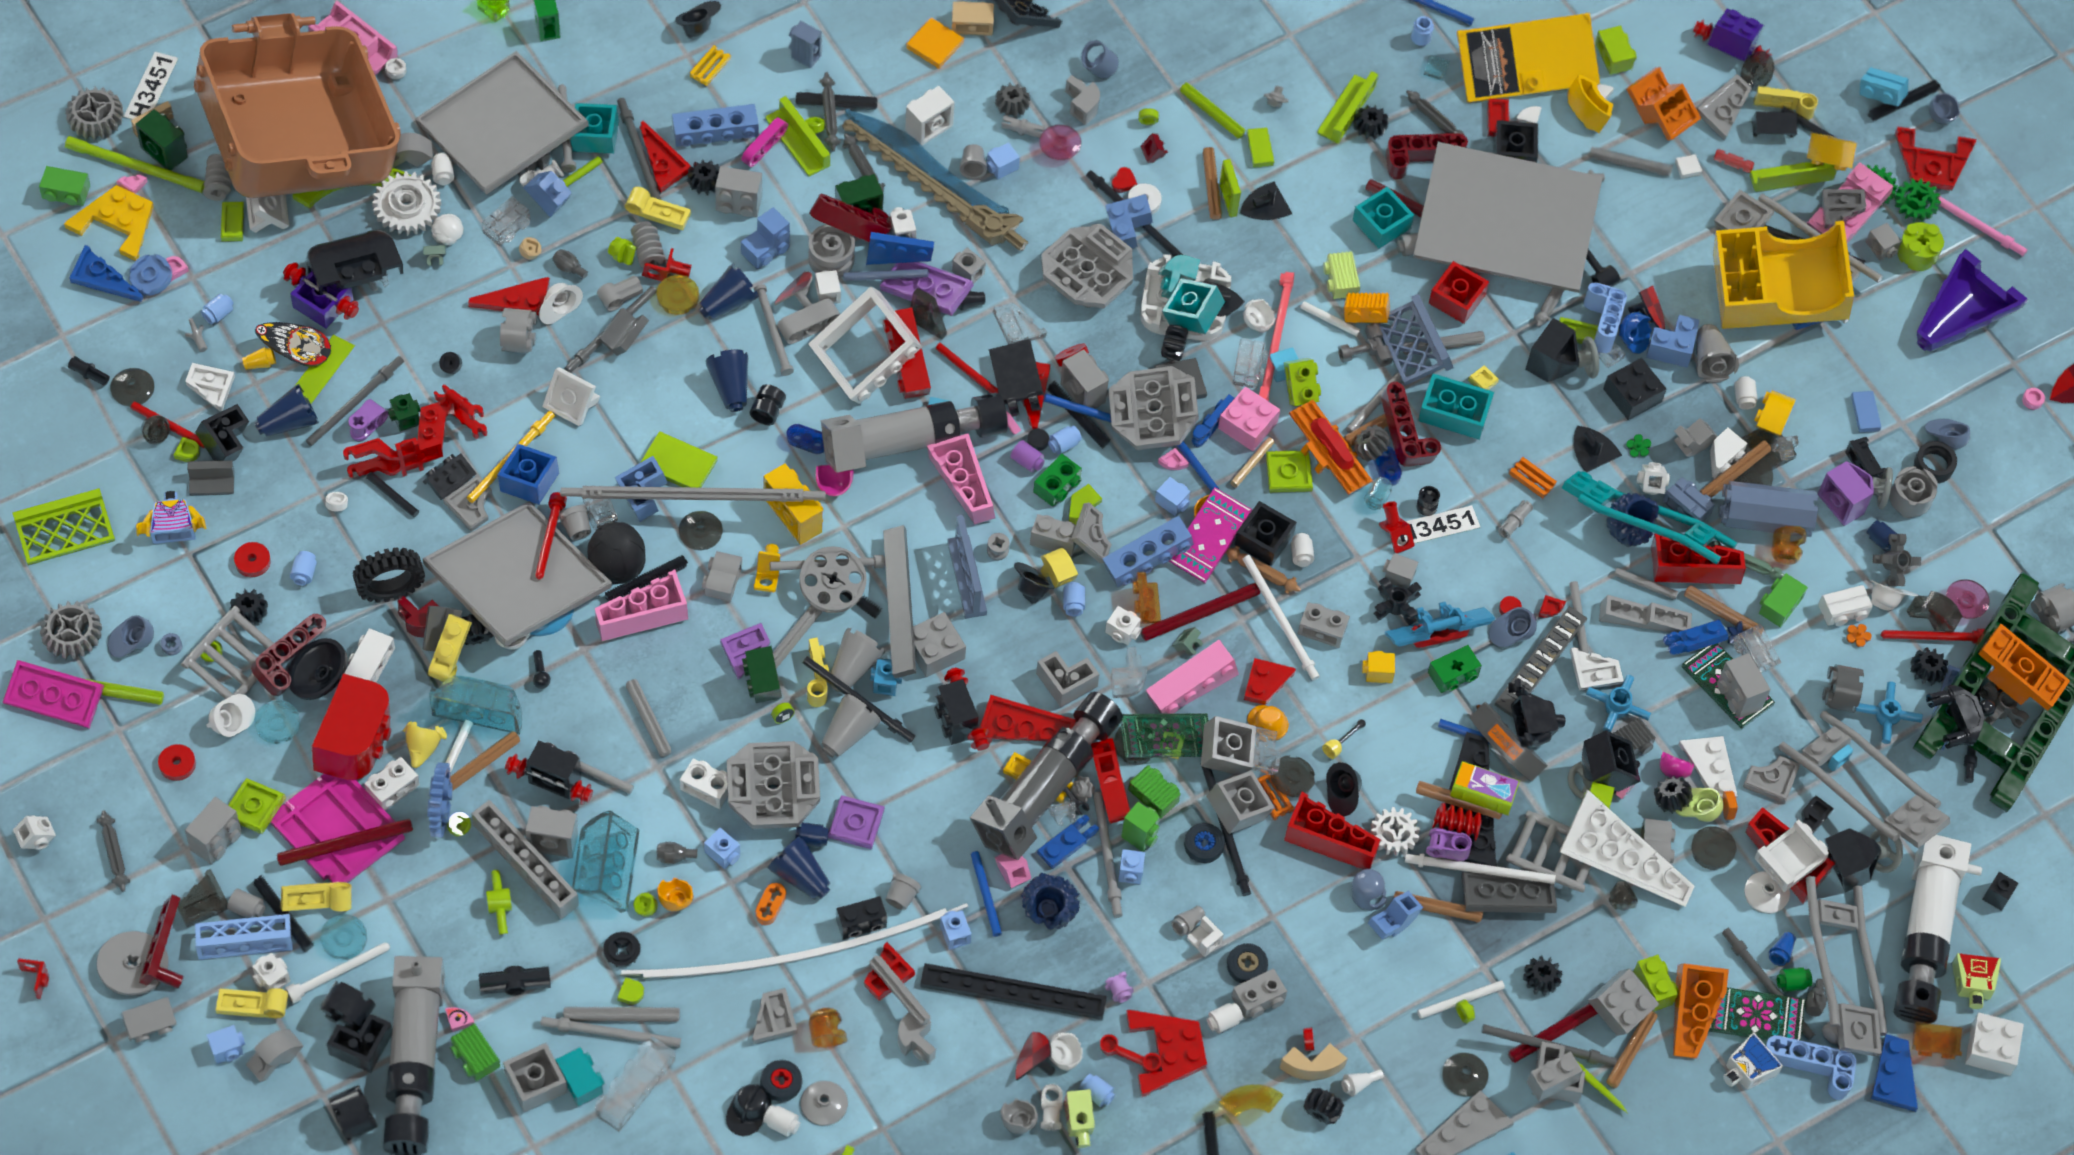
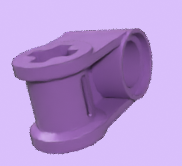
(367, 420)
(1447, 845)

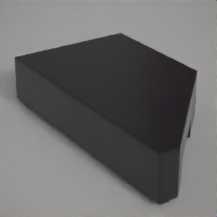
(1816, 813)

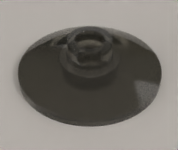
(1758, 70)
(139, 391)
(700, 538)
(1461, 1083)

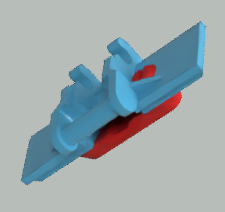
(1450, 626)

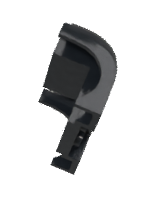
(353, 260)

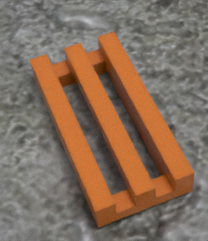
(1535, 475)
(1280, 811)

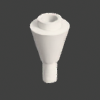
(1354, 1083)

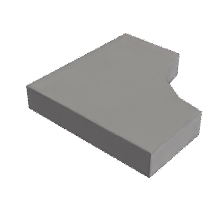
(469, 513)
(1090, 533)
(1773, 780)

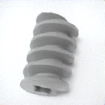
(217, 179)
(647, 244)

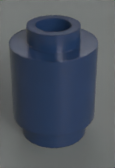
(1879, 534)
(813, 834)

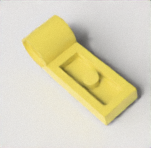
(1802, 103)
(656, 210)
(449, 648)
(818, 684)
(315, 896)
(252, 1004)

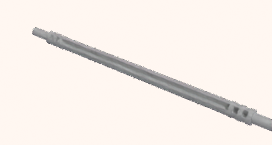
(687, 493)

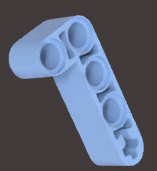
(1611, 304)
(1809, 1063)

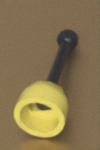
(1333, 747)

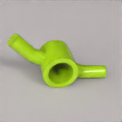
(499, 901)

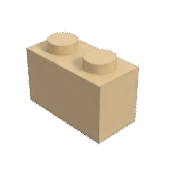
(973, 18)

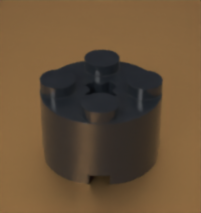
(347, 1006)
(352, 1113)

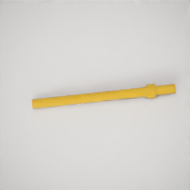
(536, 430)

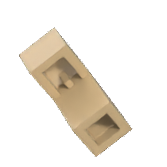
(1325, 1065)

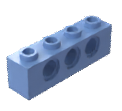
(722, 118)
(1152, 541)

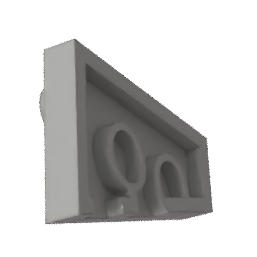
(1724, 105)

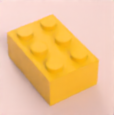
(800, 518)

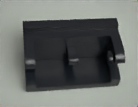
(1774, 123)
(1861, 456)

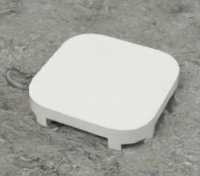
(1153, 303)

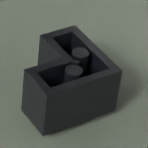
(220, 432)
(361, 1048)

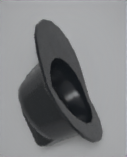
(698, 18)
(1032, 582)
(1343, 788)
(747, 1110)

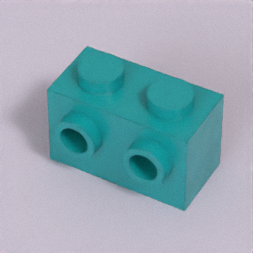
(580, 1076)

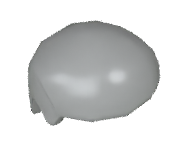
(1019, 1116)

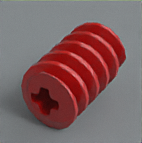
(1457, 820)

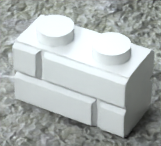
(1845, 606)

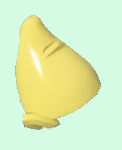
(422, 742)

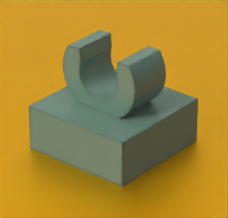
(434, 251)
(1187, 639)

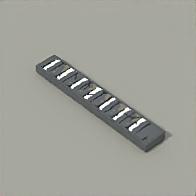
(1544, 656)

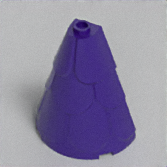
(1965, 304)

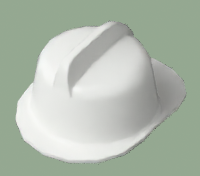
(559, 301)
(1888, 597)
(232, 715)

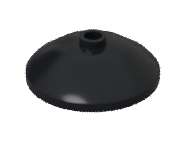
(317, 668)

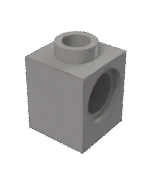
(1883, 241)
(968, 257)

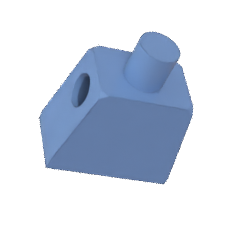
(548, 191)

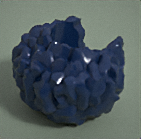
(1635, 506)
(1050, 901)

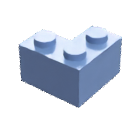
(1127, 215)
(768, 240)
(1676, 345)
(643, 475)

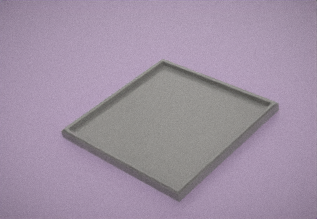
(501, 122)
(496, 572)

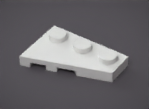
(1710, 762)

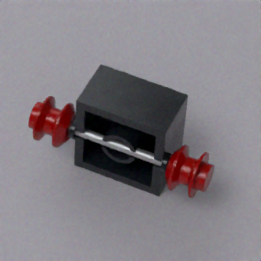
(958, 712)
(552, 771)

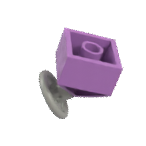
(1850, 489)

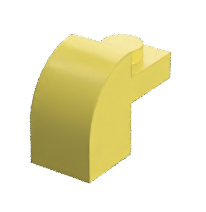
(1058, 567)

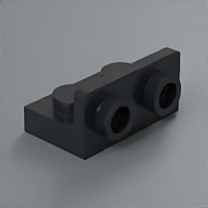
(450, 476)

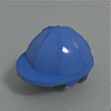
(1635, 332)

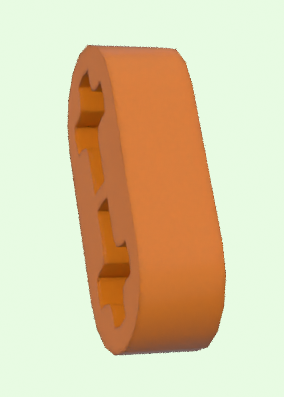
(775, 906)

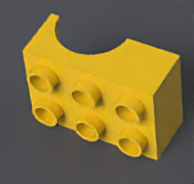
(1781, 280)

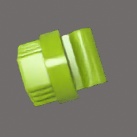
(622, 250)

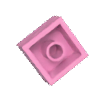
(1249, 418)

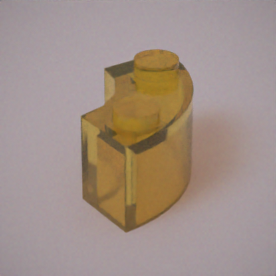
(1249, 1097)

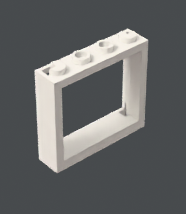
(847, 320)

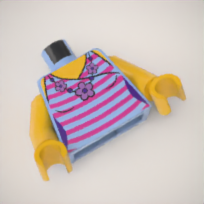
(171, 520)

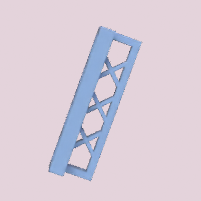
(243, 941)

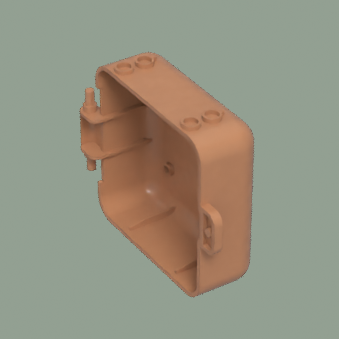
(295, 108)

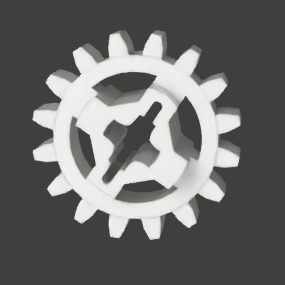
(1402, 826)

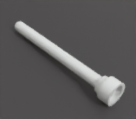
(297, 991)

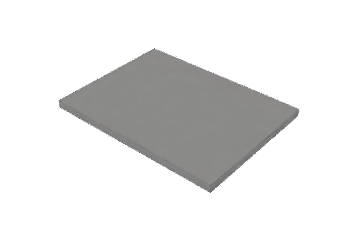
(1508, 217)

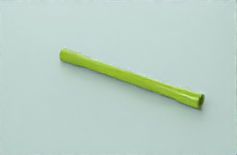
(85, 148)

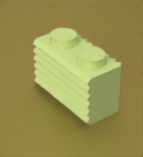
(1341, 274)

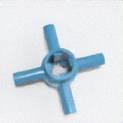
(1618, 710)

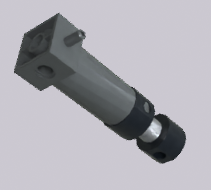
(1008, 821)

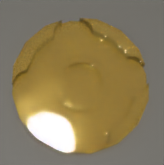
(677, 294)

